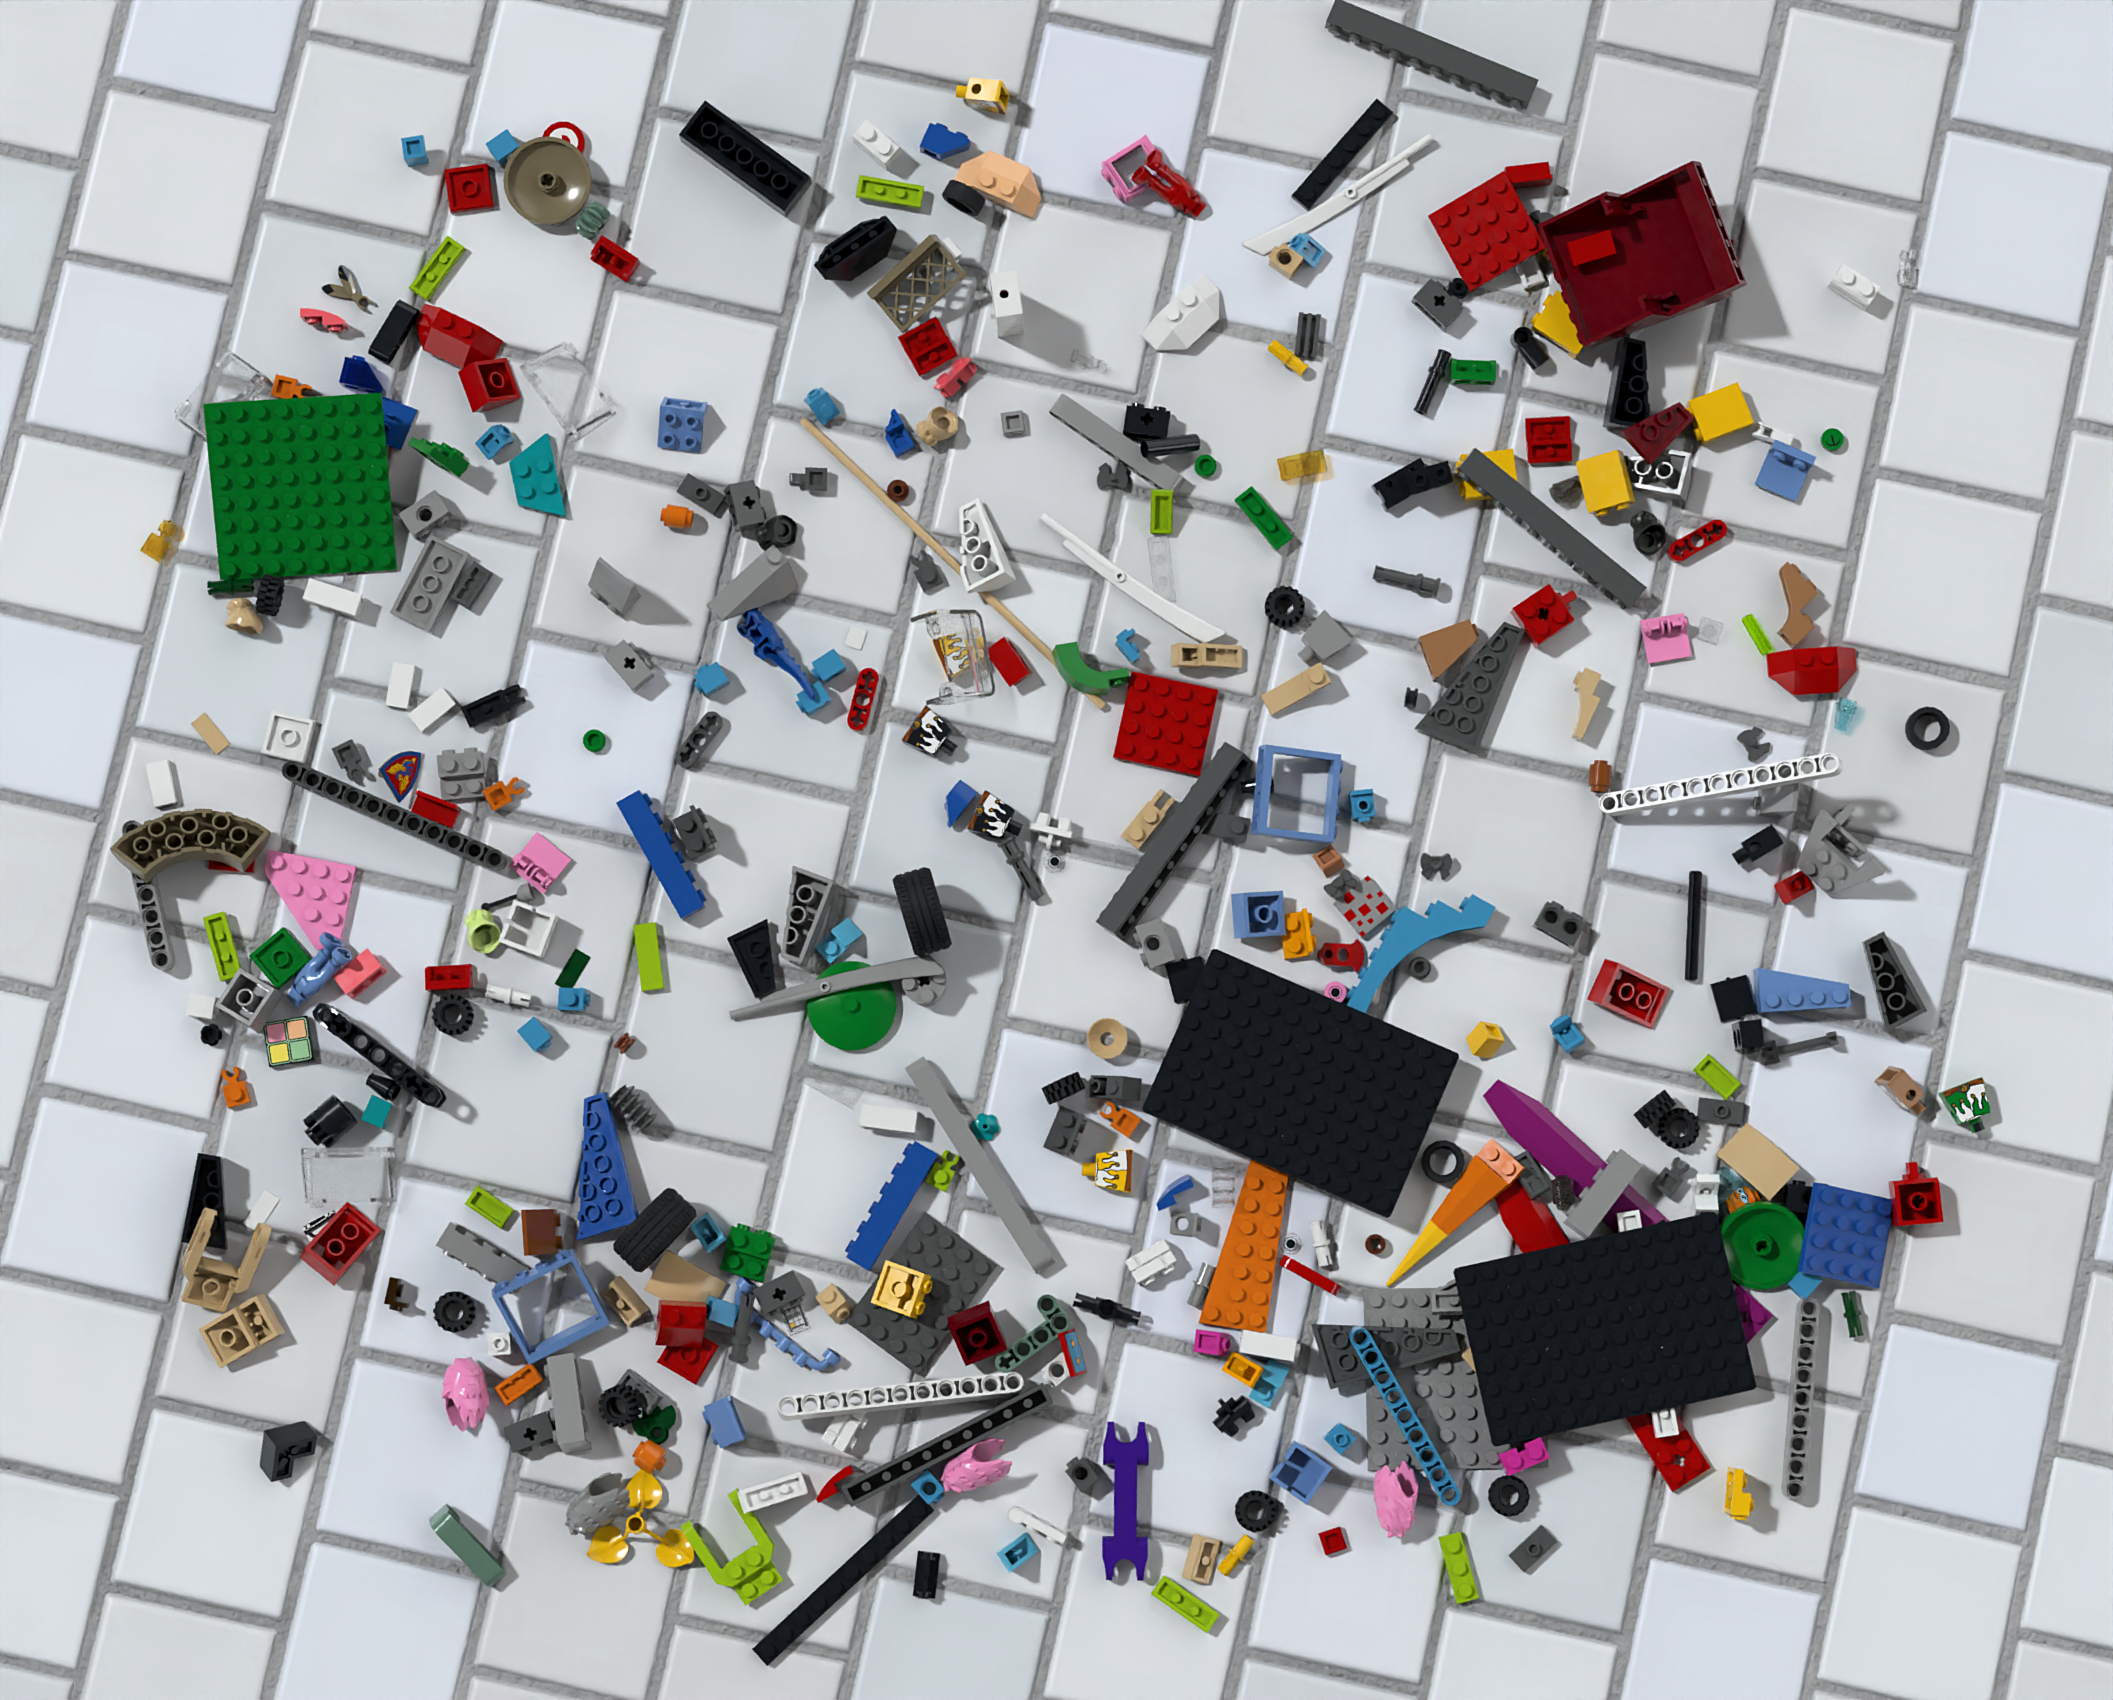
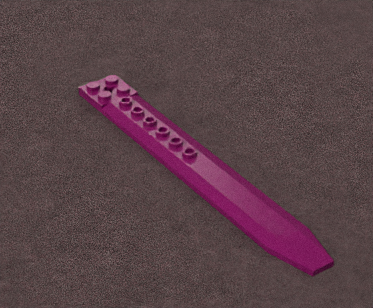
(1567, 1155)

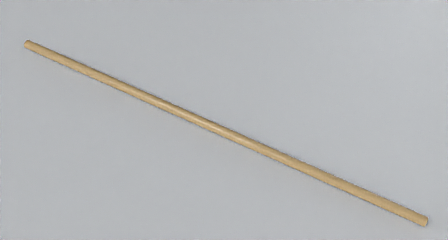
(934, 545)

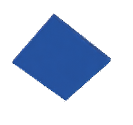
(397, 422)

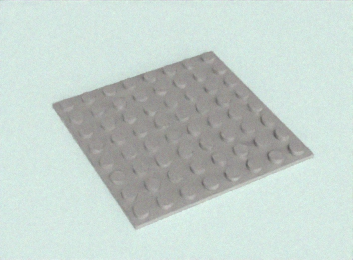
(1439, 1391)

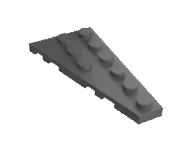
(1468, 703)
(1398, 1346)

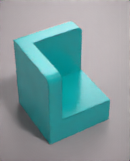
(377, 1112)

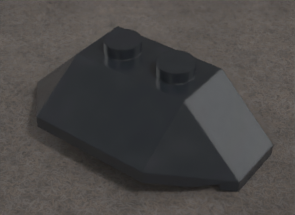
(857, 250)

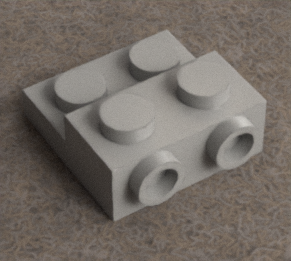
(461, 774)

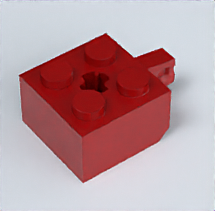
(1550, 603)
(1905, 1190)

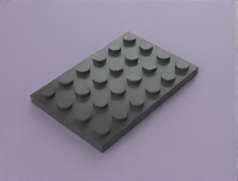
(956, 1277)

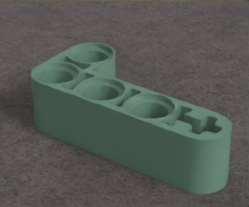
(1030, 1338)
(466, 1546)

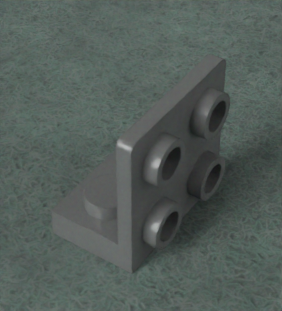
(694, 833)
(1064, 1131)

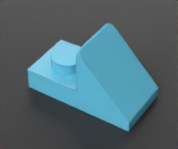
(839, 940)
(1269, 1382)

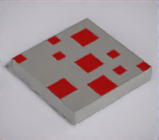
(1364, 906)

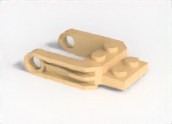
(215, 1281)

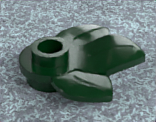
(658, 1419)

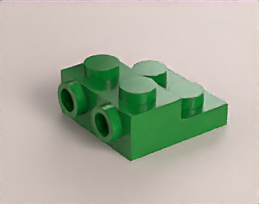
(441, 455)
(747, 1252)

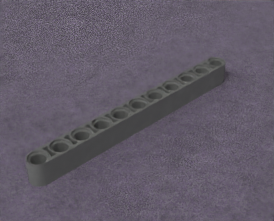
(384, 811)

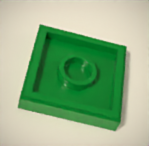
(280, 958)

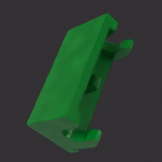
(1472, 372)

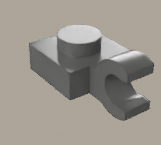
(814, 479)

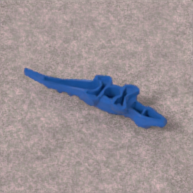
(770, 646)

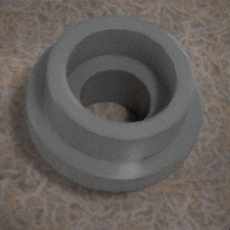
(1426, 965)

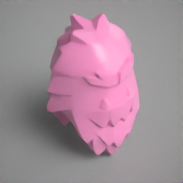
(465, 1393)
(972, 1467)
(1396, 1498)

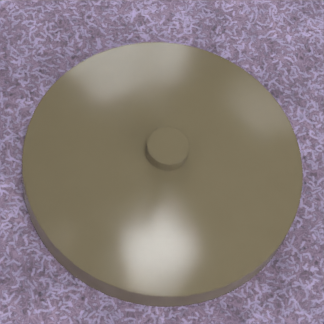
(547, 180)

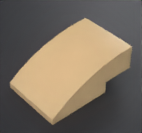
(1757, 1161)
(683, 1281)
(241, 1330)

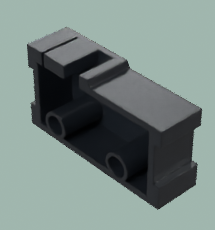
(1397, 491)

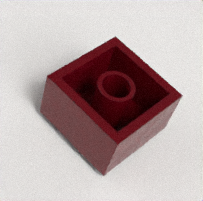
(977, 1333)

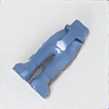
(310, 978)

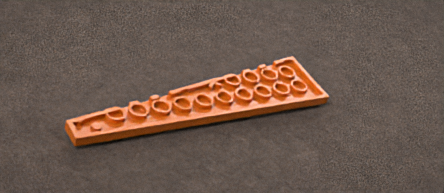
(1246, 1264)

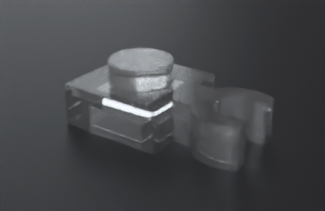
(1082, 361)

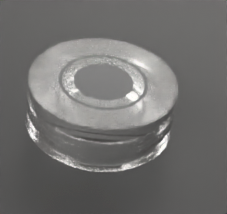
(1054, 861)
(1290, 1243)

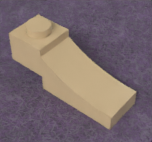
(1206, 656)
(1585, 685)
(1296, 689)

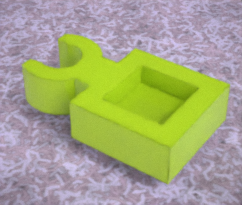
(942, 1174)

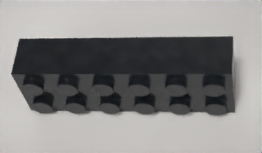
(745, 159)

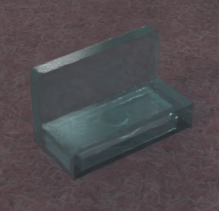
(1730, 1180)

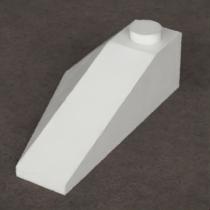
(983, 557)

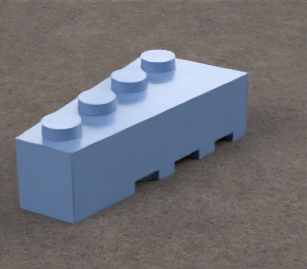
(1791, 992)

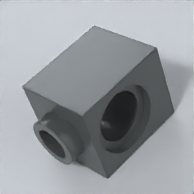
(1082, 1484)

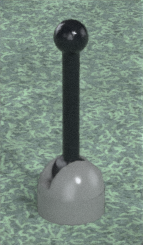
(524, 894)

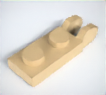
(1146, 821)

